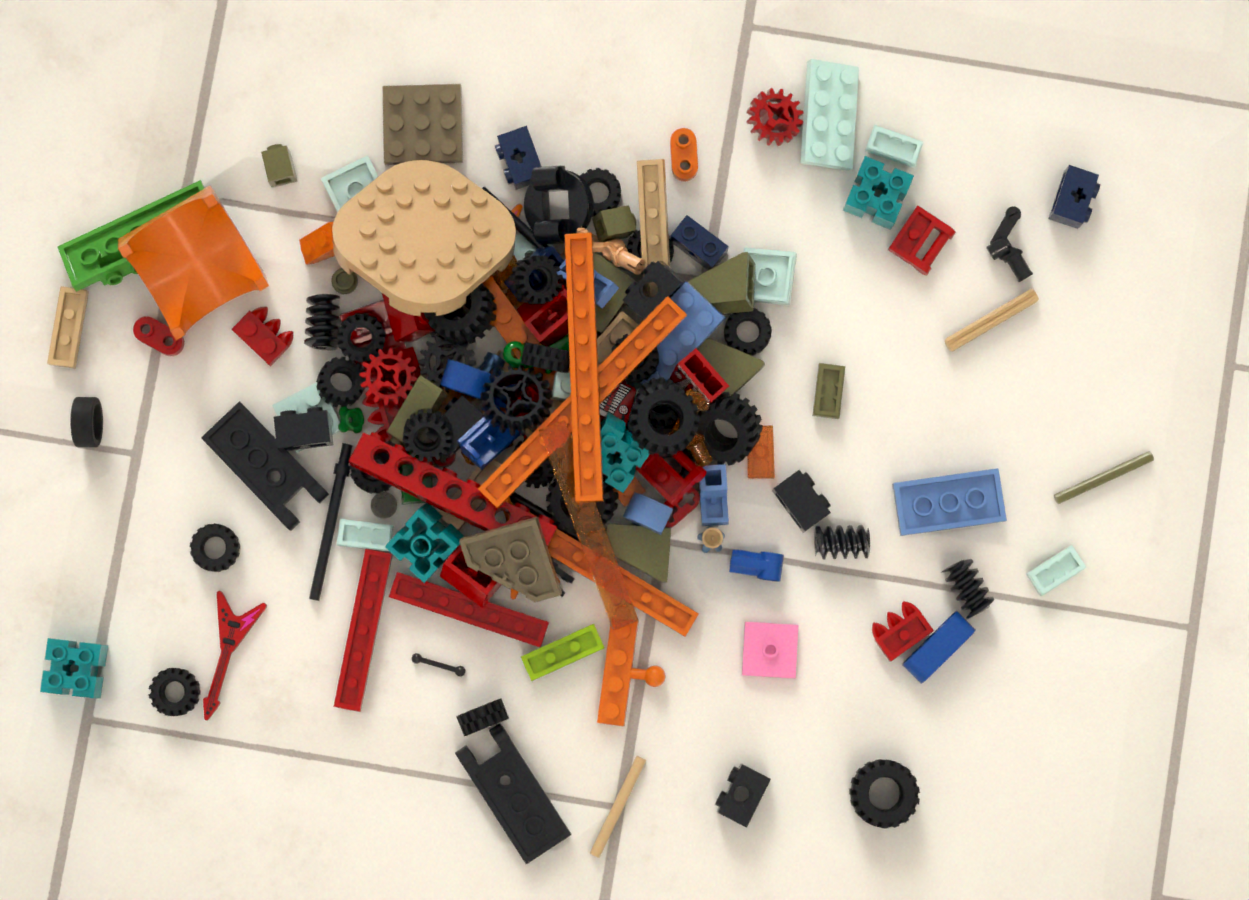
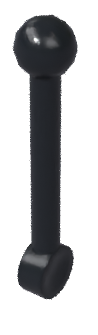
(417, 658)

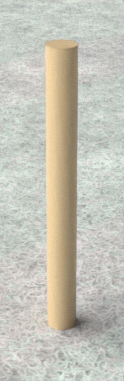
(617, 806)

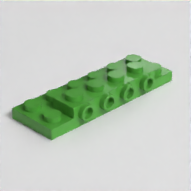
(96, 253)

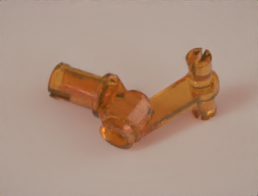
(697, 444)

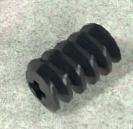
(320, 321)
(842, 541)
(968, 587)

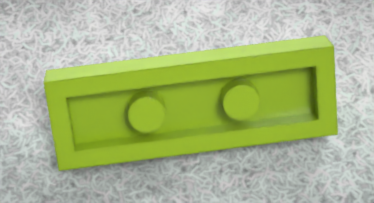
(562, 652)

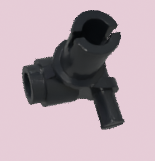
(1002, 249)

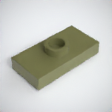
(828, 391)

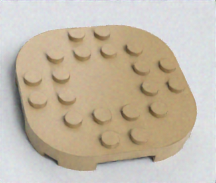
(423, 236)

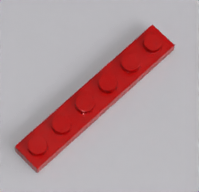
(460, 607)
(363, 630)

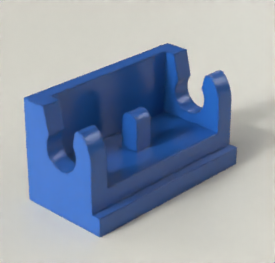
(485, 443)

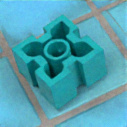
(883, 208)
(619, 467)
(410, 542)
(60, 678)

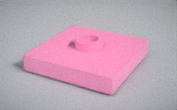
(770, 650)

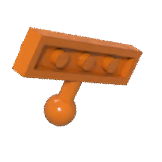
(618, 675)

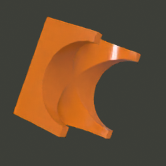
(192, 260)

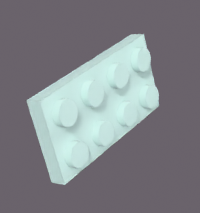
(829, 114)

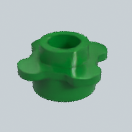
(357, 419)

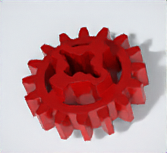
(784, 123)
(379, 386)

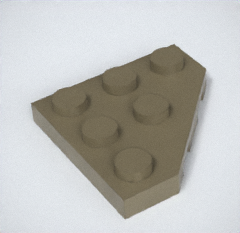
(515, 558)

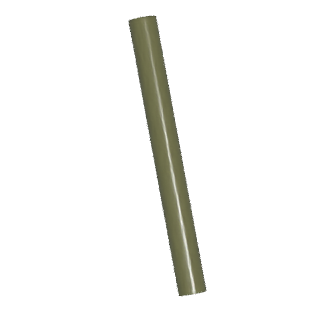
(1103, 477)

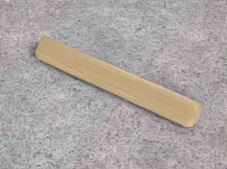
(991, 320)

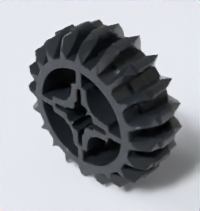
(498, 389)

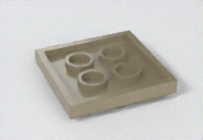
(422, 123)

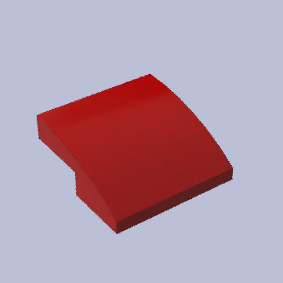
(362, 337)

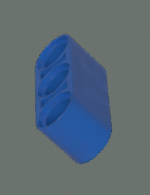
(467, 380)
(938, 647)

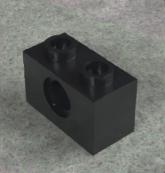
(666, 280)
(742, 811)

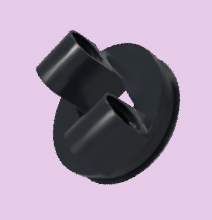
(537, 207)

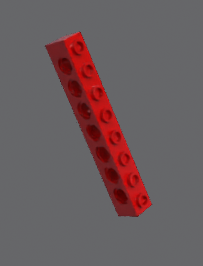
(364, 460)

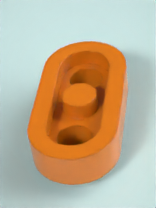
(684, 153)

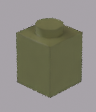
(279, 165)
(614, 223)

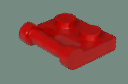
(914, 235)
(667, 480)

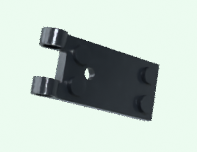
(254, 457)
(520, 806)

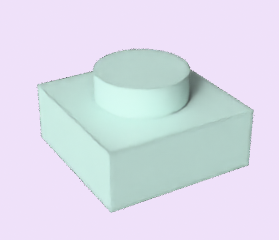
(561, 386)

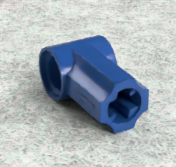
(763, 564)

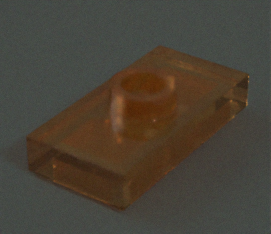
(761, 458)

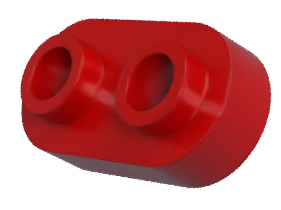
(157, 335)

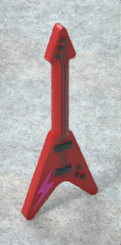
(231, 633)

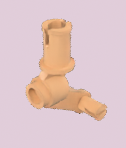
(618, 253)

